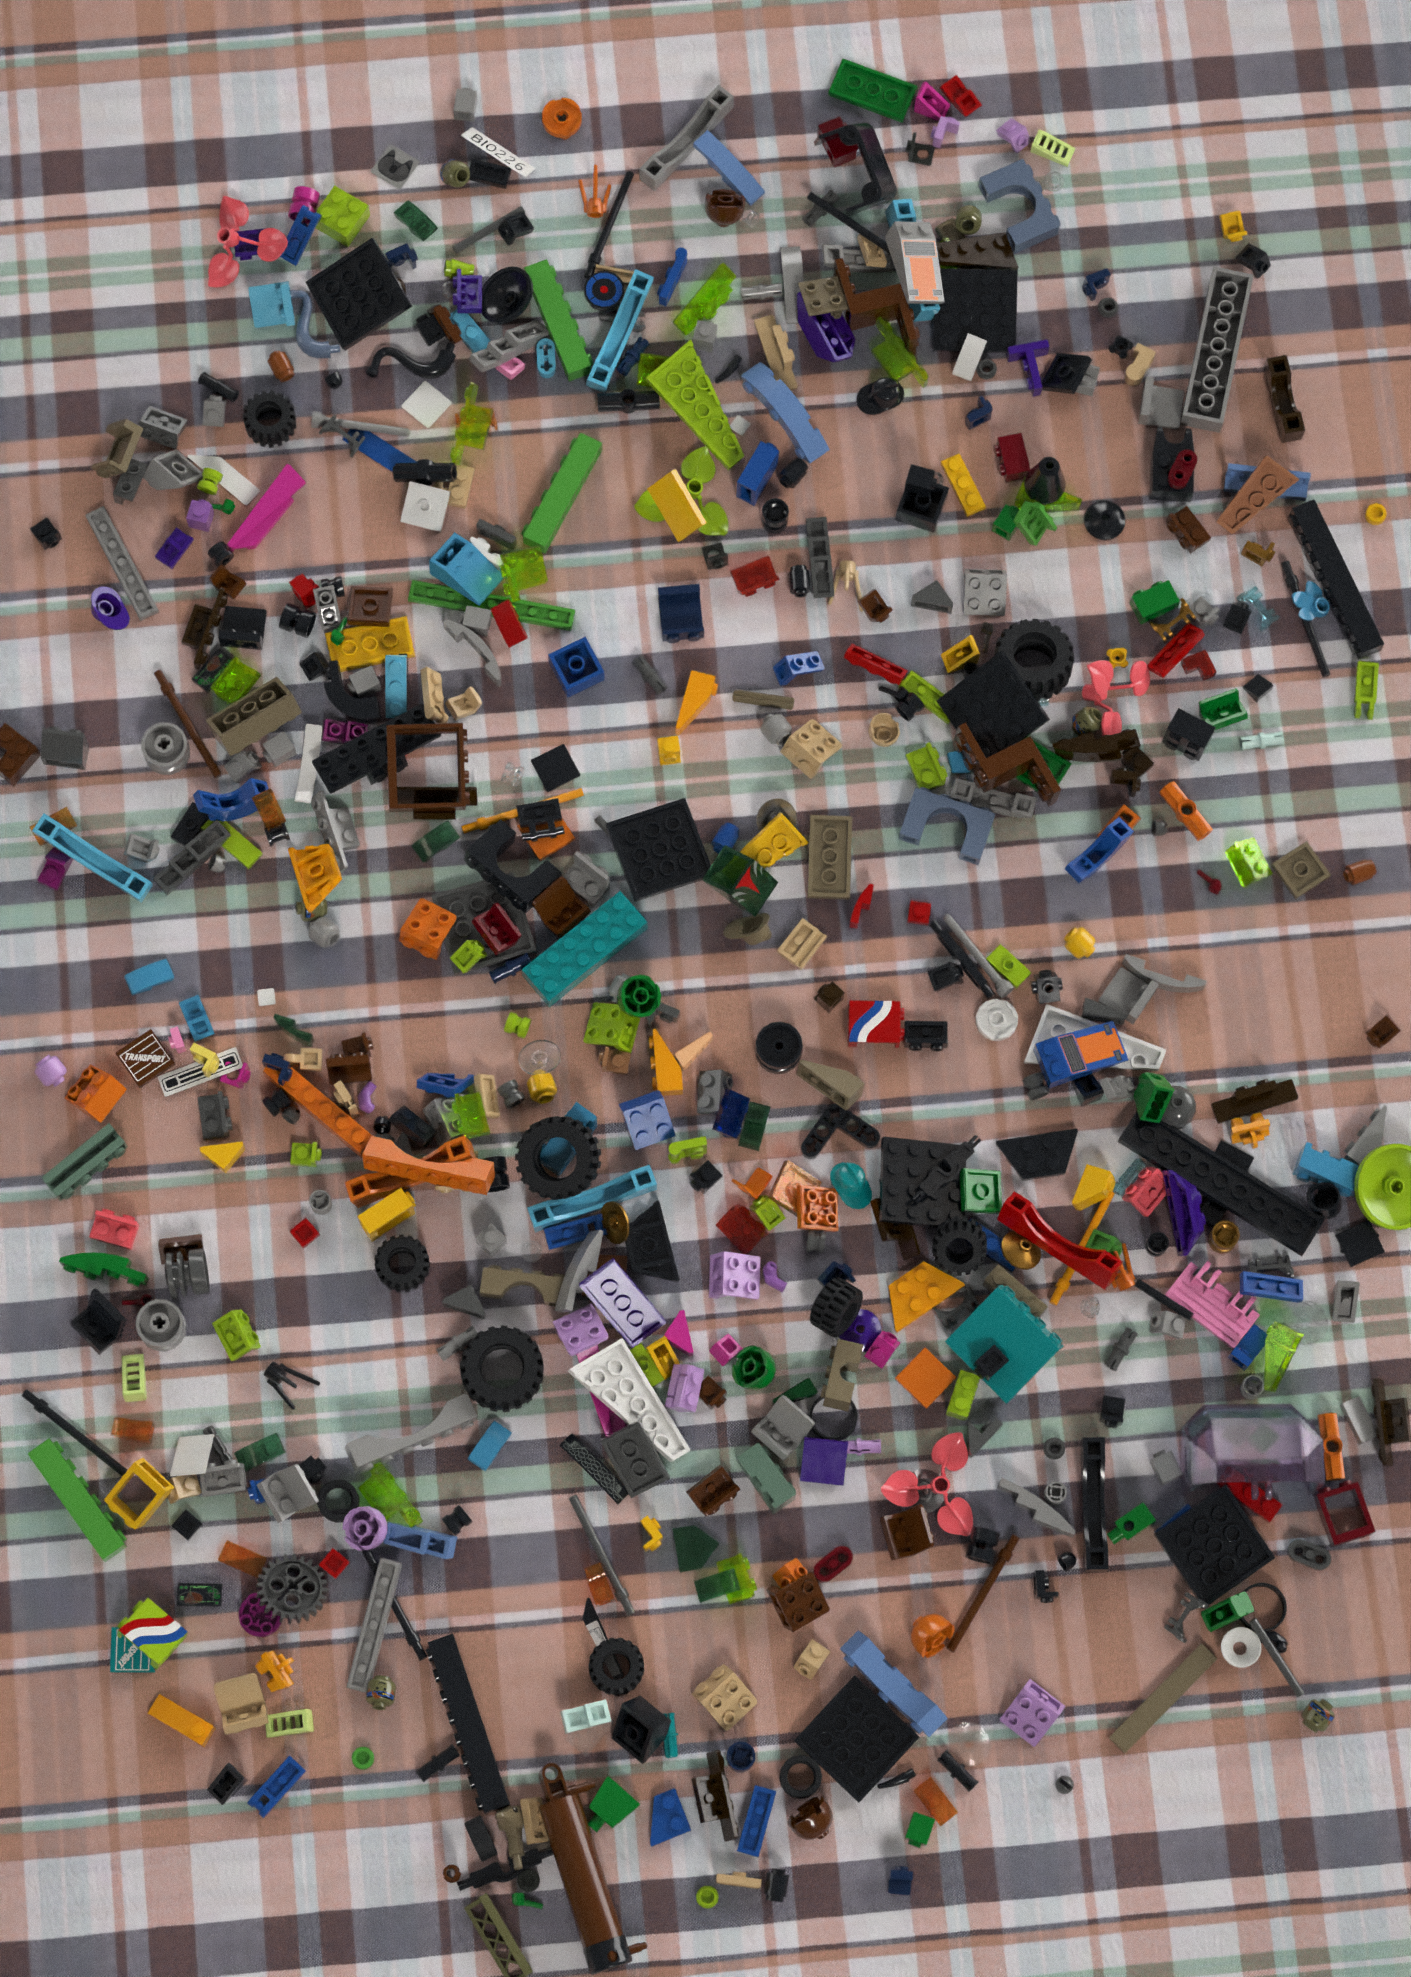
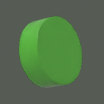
(363, 1758)

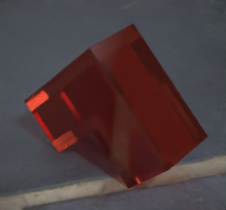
(1200, 662)

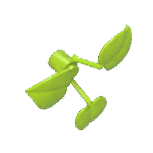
(700, 469)

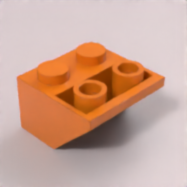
(95, 1093)

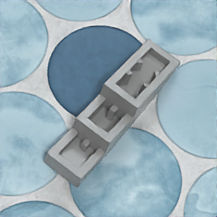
(510, 346)
(583, 1263)
(1043, 1513)

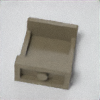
(122, 450)

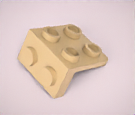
(810, 747)
(725, 1697)
(241, 1703)

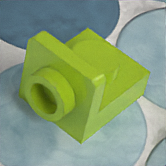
(468, 955)
(305, 1154)
(767, 1212)

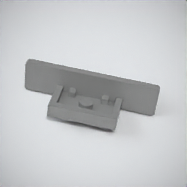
(336, 828)

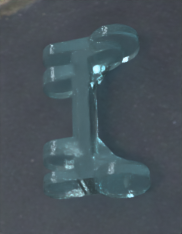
(1267, 619)

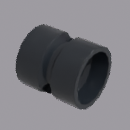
(775, 516)
(304, 623)
(501, 1180)
(986, 1538)

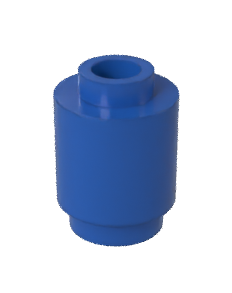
(726, 835)

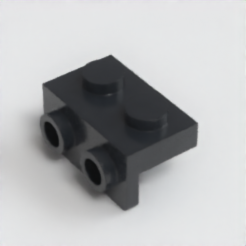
(925, 1035)
(413, 1126)

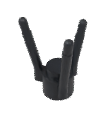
(277, 1373)

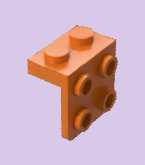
(427, 928)

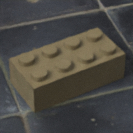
(253, 716)

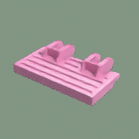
(1211, 1306)

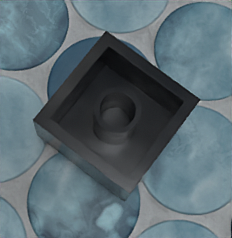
(922, 510)
(1188, 735)

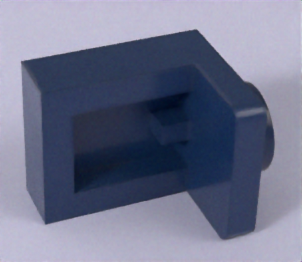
(277, 1063)
(836, 1270)
(900, 1881)

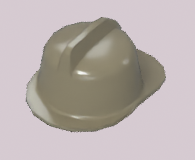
(750, 929)

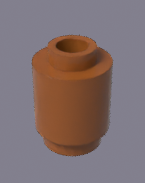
(281, 366)
(1359, 871)

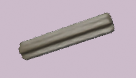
(763, 699)

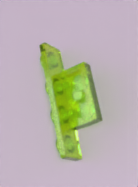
(706, 300)
(895, 358)
(473, 425)
(387, 1497)

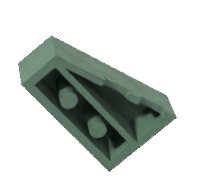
(766, 1477)

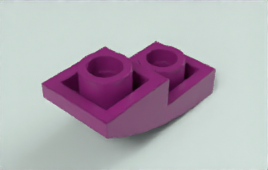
(342, 732)

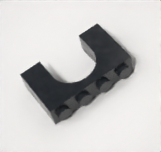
(519, 890)

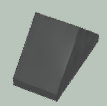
(933, 598)
(465, 1301)

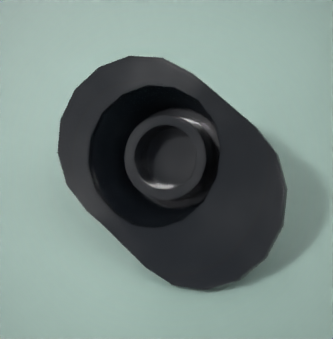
(880, 396)

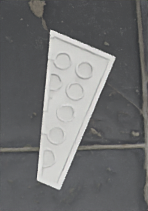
(1059, 1022)
(623, 1388)

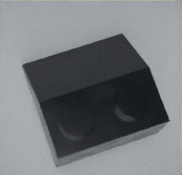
(640, 1728)

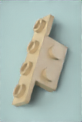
(775, 347)

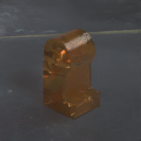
(133, 1430)
(598, 1585)

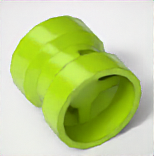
(209, 481)
(517, 1025)

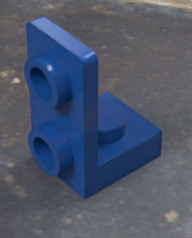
(797, 664)
(1248, 1347)

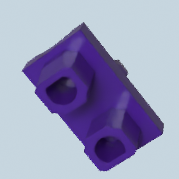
(174, 548)

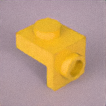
(1232, 226)
(652, 1528)

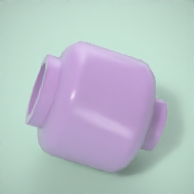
(50, 1071)

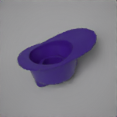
(109, 608)

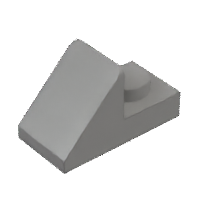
(1345, 1301)

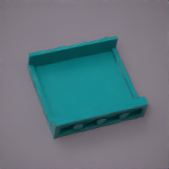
(1014, 1332)

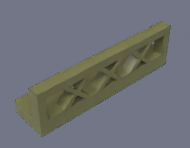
(503, 1931)

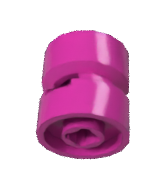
(303, 196)

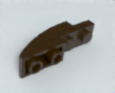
(1088, 749)

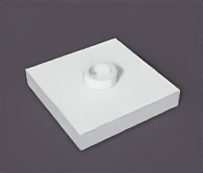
(425, 506)

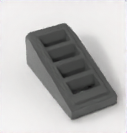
(1098, 1012)

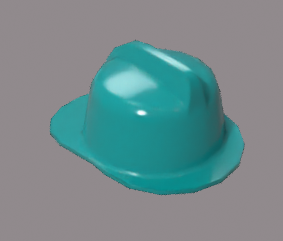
(851, 1185)

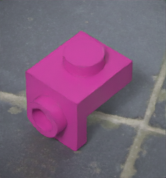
(882, 1349)

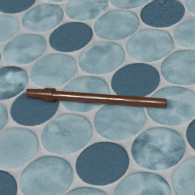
(168, 690)
(1004, 1556)

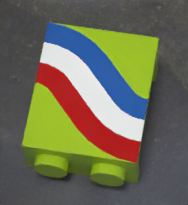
(152, 1632)

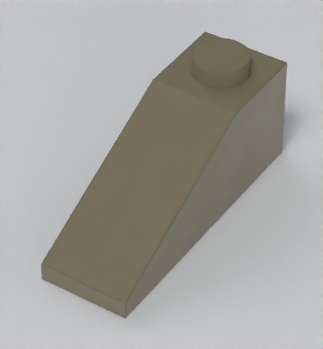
(832, 1082)

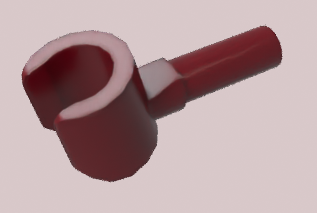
(1215, 884)
(137, 1301)

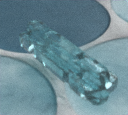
(1128, 1176)

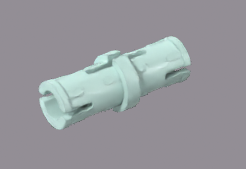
(1261, 740)

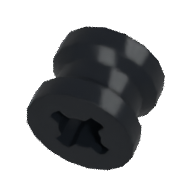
(220, 554)

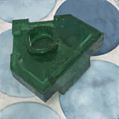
(693, 1547)

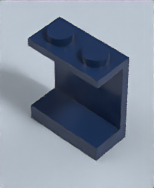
(680, 613)

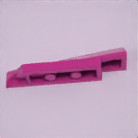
(267, 510)
(609, 1420)

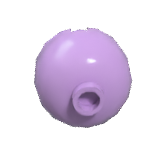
(365, 1528)

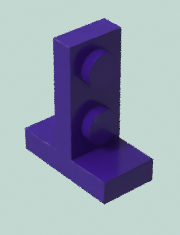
(1027, 354)

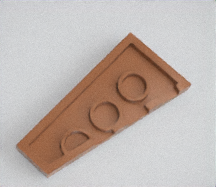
(1257, 492)

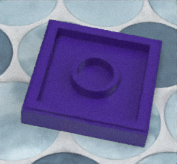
(824, 1461)

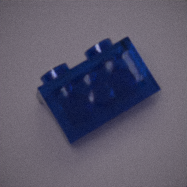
(731, 1114)

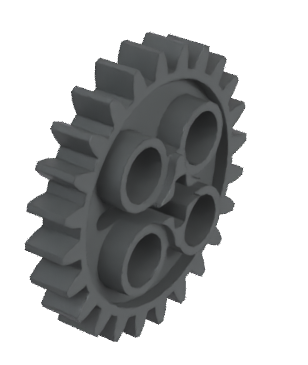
(278, 1575)

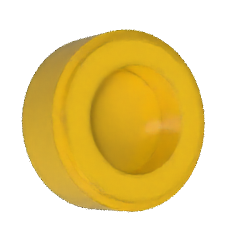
(1375, 514)

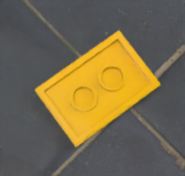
(676, 505)

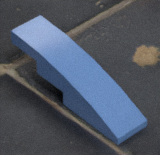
(729, 167)

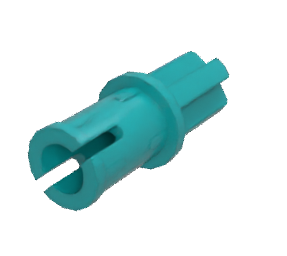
(670, 1741)

